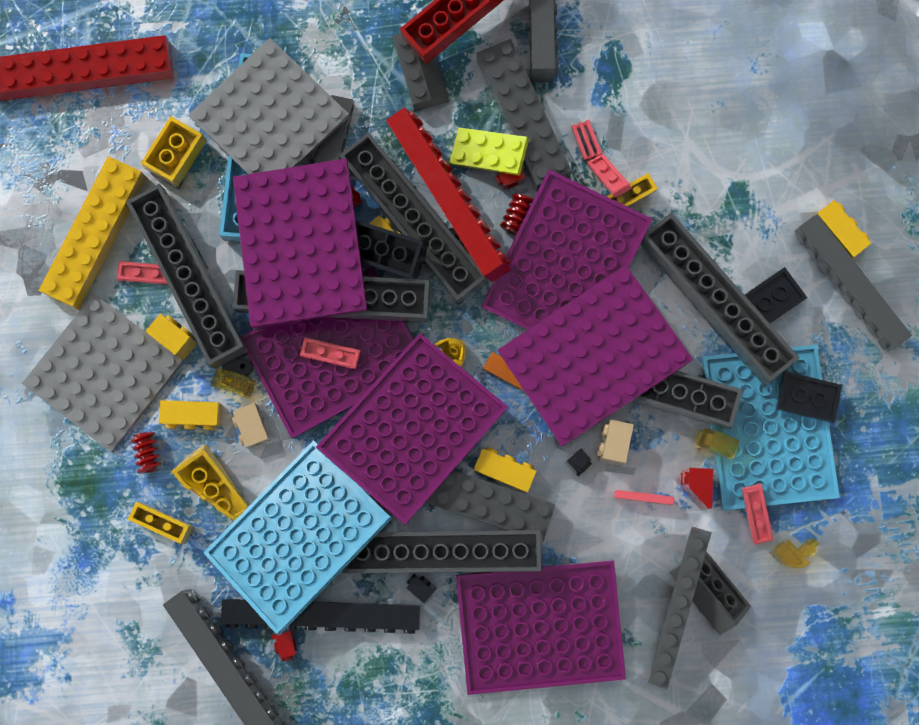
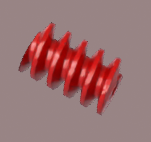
(515, 213)
(145, 452)

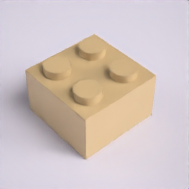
(615, 442)

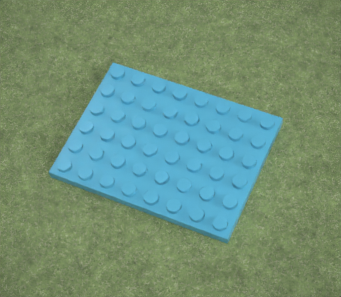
(775, 448)
(296, 537)

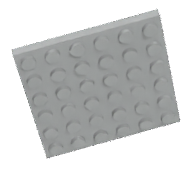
(268, 112)
(102, 372)

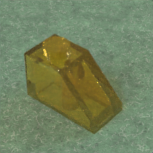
(233, 383)

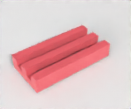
(595, 143)

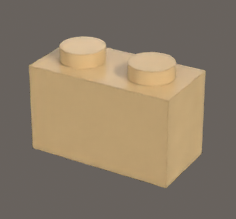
(251, 426)

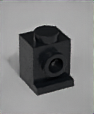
(579, 462)
(420, 587)

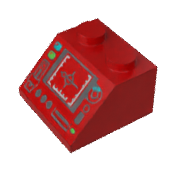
(698, 486)

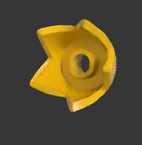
(454, 349)

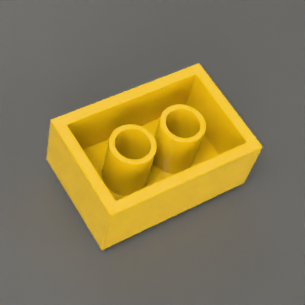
(173, 151)

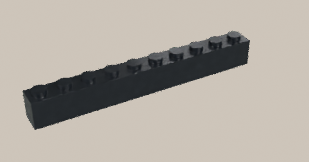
(331, 615)

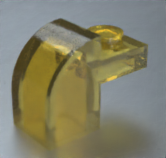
(716, 443)
(792, 557)

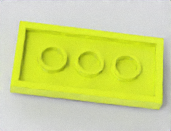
(489, 151)

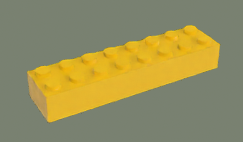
(92, 233)

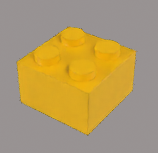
(175, 339)

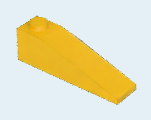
(208, 479)

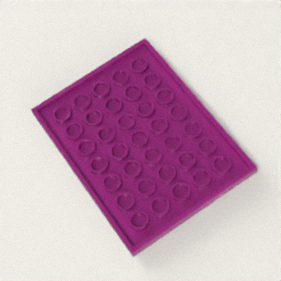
(299, 243)
(563, 250)
(594, 355)
(313, 390)
(412, 428)
(540, 627)

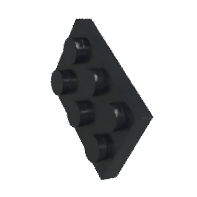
(776, 295)
(808, 397)

